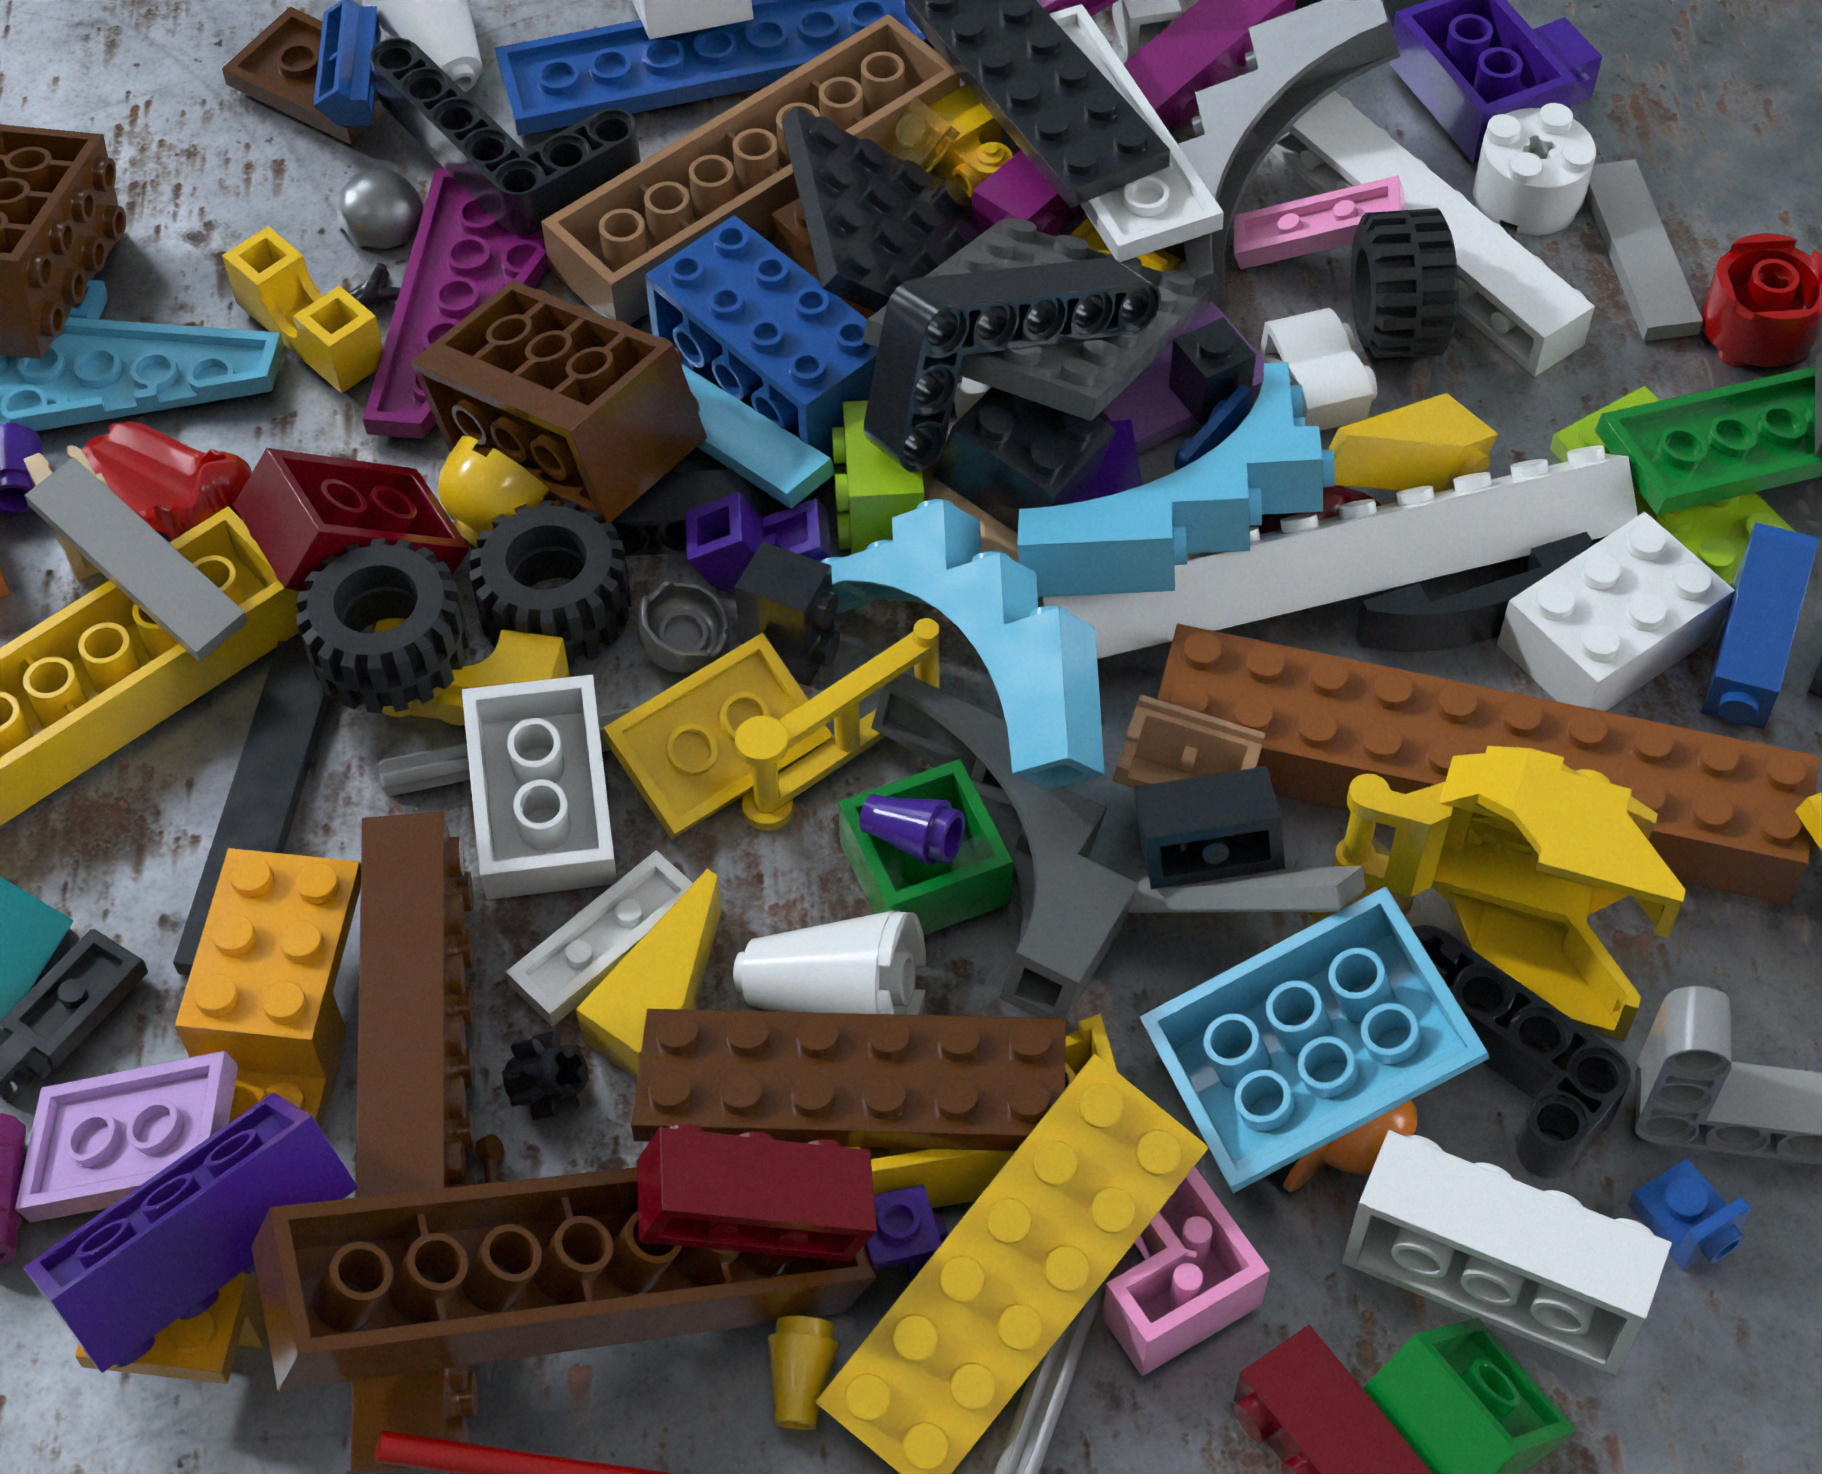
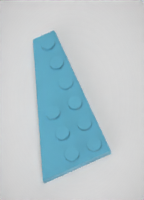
(132, 369)

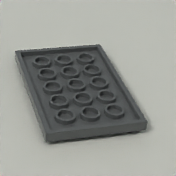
(1071, 375)

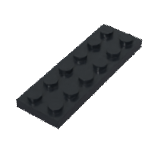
(1043, 93)

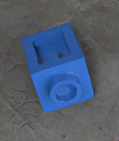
(1690, 1215)

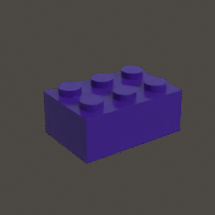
(1476, 63)

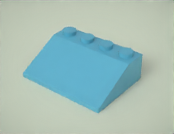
(1312, 1039)

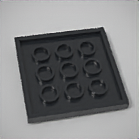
(871, 212)

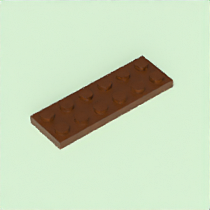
(850, 1077)

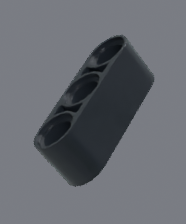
(657, 518)

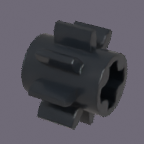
(545, 1075)

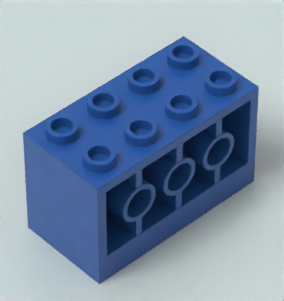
(763, 331)

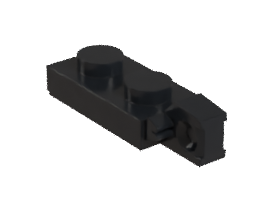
(64, 1009)

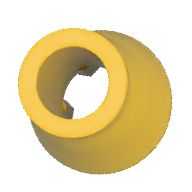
(801, 1366)

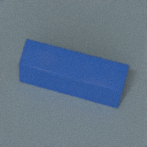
(344, 71)

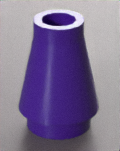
(916, 826)

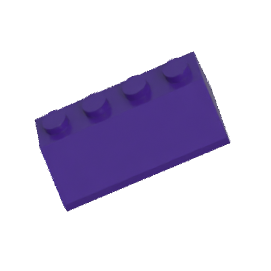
(185, 1231)

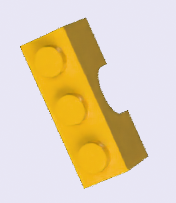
(326, 331)
(516, 659)

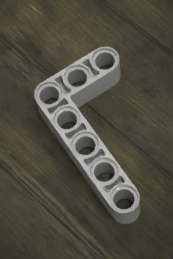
(1704, 1101)

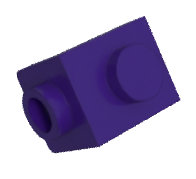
(905, 1230)

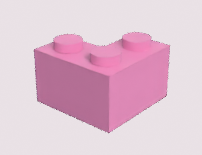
(1192, 1282)

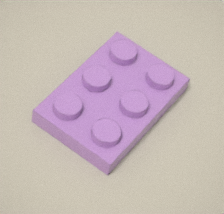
(118, 1130)

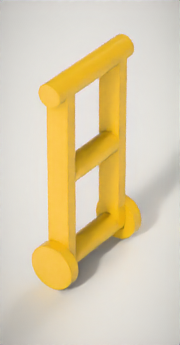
(766, 740)

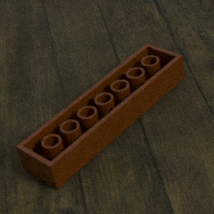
(506, 1277)

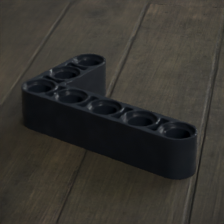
(509, 182)
(955, 315)

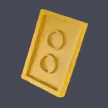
(683, 739)

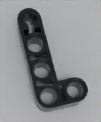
(1547, 1077)

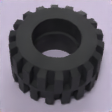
(1404, 283)
(544, 546)
(378, 586)

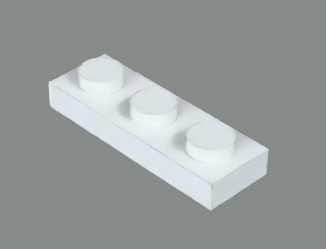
(593, 942)

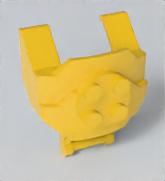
(1523, 863)

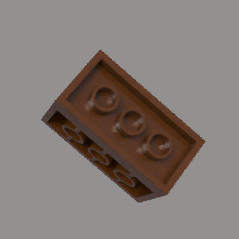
(53, 230)
(564, 396)

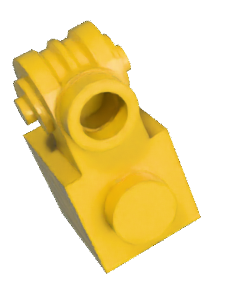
(977, 148)

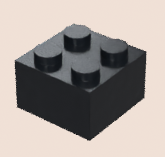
(1021, 455)

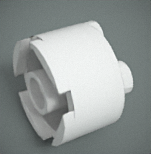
(1534, 169)

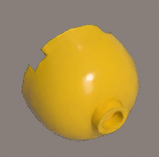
(482, 488)

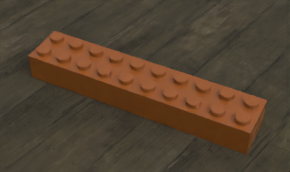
(1328, 718)

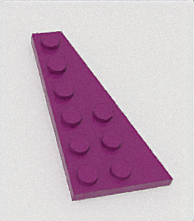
(453, 269)

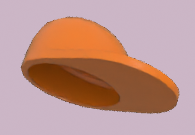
(1356, 1150)

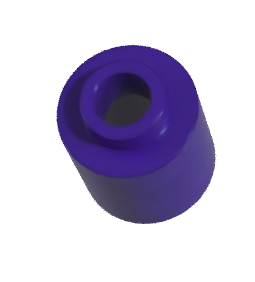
(15, 481)

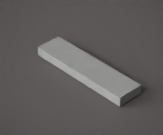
(1641, 252)
(136, 559)
(1269, 891)

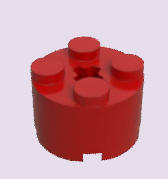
(1764, 302)

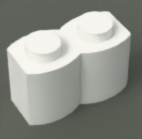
(1323, 361)

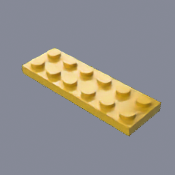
(1012, 1274)

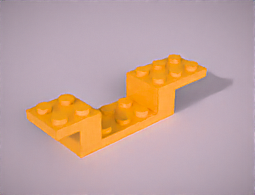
(270, 1004)

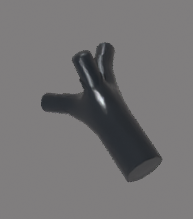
(373, 290)

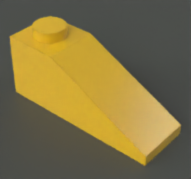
(1413, 447)
(657, 973)

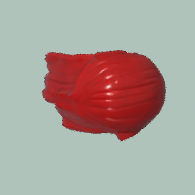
(164, 478)

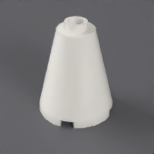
(439, 29)
(837, 967)

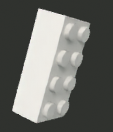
(1506, 1251)

